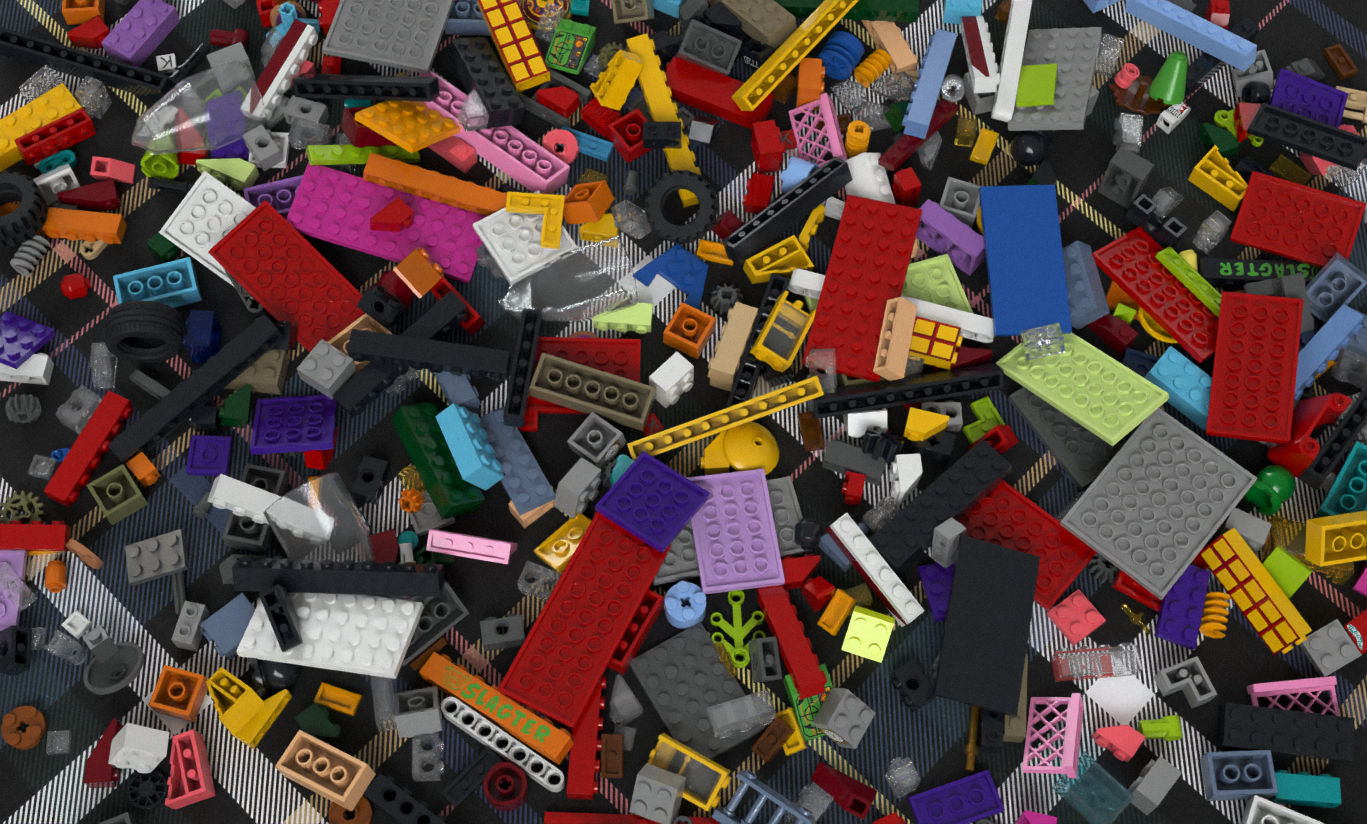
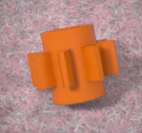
(411, 500)

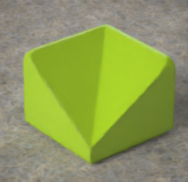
(1124, 313)

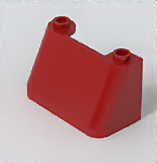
(1306, 416)

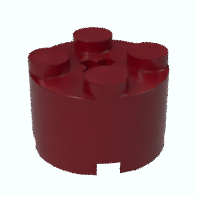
(397, 287)
(494, 783)

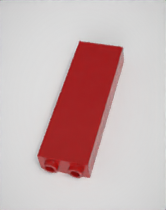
(711, 92)

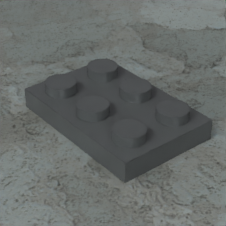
(157, 557)

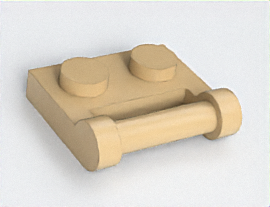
(1356, 100)

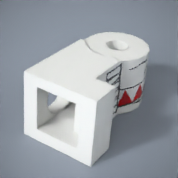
(1173, 116)

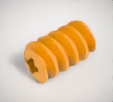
(872, 67)
(857, 138)
(1213, 614)

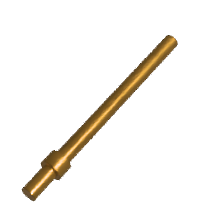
(971, 748)

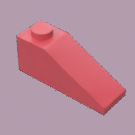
(456, 152)

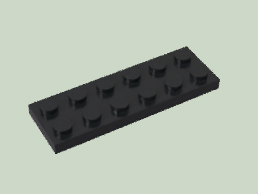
(1309, 136)

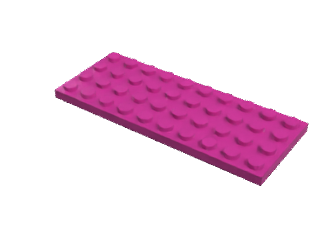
(339, 211)

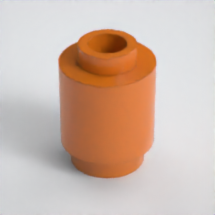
(55, 576)

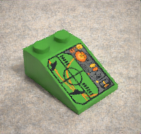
(570, 46)
(808, 708)

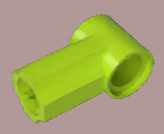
(1165, 727)

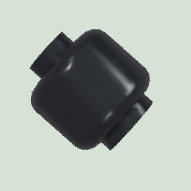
(1256, 93)
(807, 533)

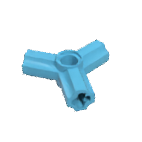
(288, 15)

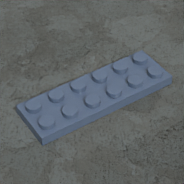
(522, 475)

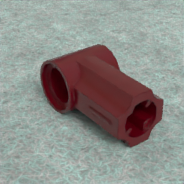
(228, 38)

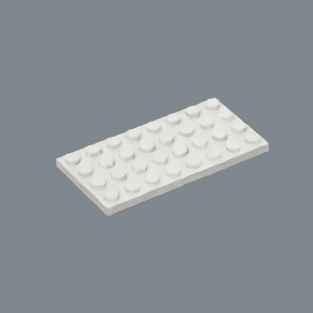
(339, 633)

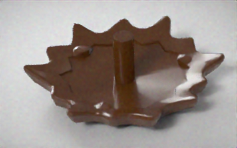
(1137, 97)

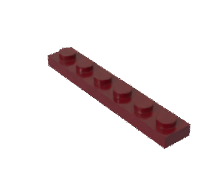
(909, 144)

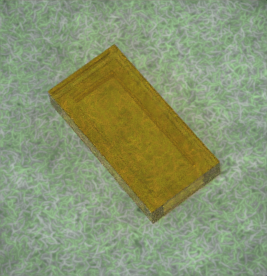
(1289, 171)

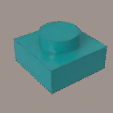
(580, 7)

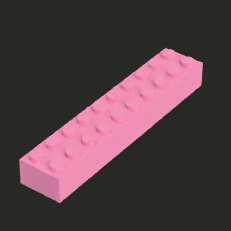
(504, 145)

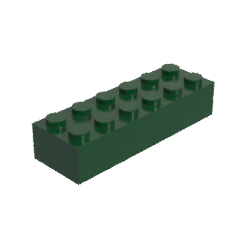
(434, 460)

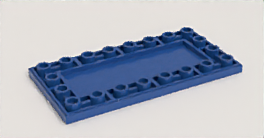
(1024, 258)

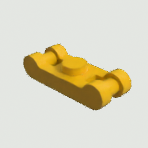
(811, 226)

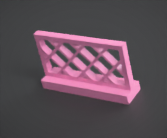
(831, 126)
(470, 546)
(1297, 687)
(1071, 740)

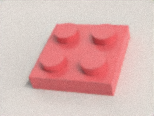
(1076, 617)

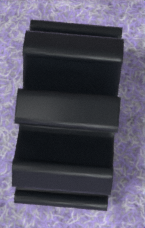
(882, 444)

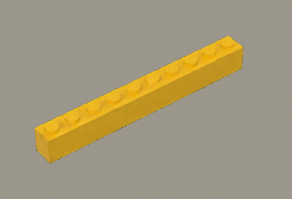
(791, 53)
(662, 109)
(727, 418)

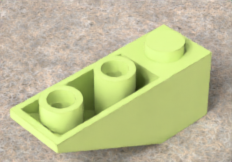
(230, 171)
(630, 319)

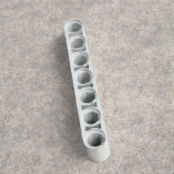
(497, 735)

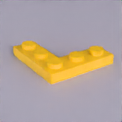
(547, 204)

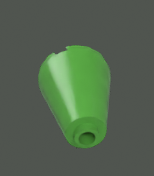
(1171, 80)

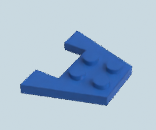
(679, 269)

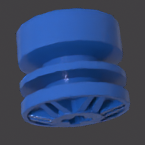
(841, 55)

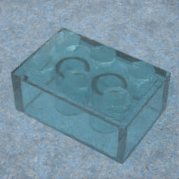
(1094, 792)

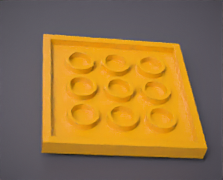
(407, 123)

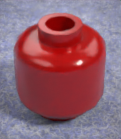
(75, 286)

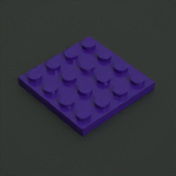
(1308, 98)
(294, 424)
(652, 502)

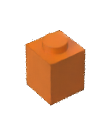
(143, 470)

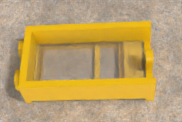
(782, 333)
(702, 775)

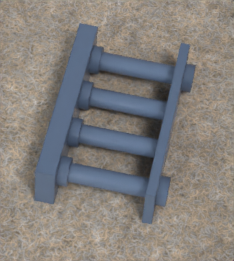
(726, 815)

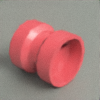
(1127, 75)

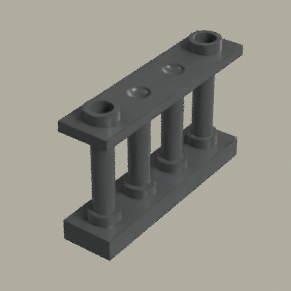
(547, 114)

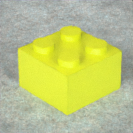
(868, 634)

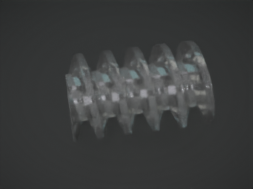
(958, 93)

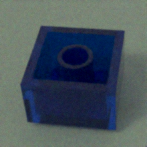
(202, 335)

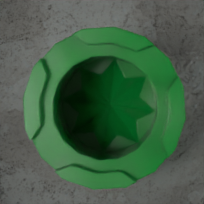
(1271, 489)

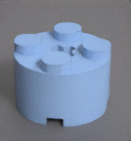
(796, 172)
(686, 616)

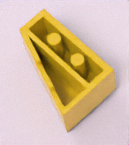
(617, 80)
(1219, 179)
(778, 260)
(233, 700)

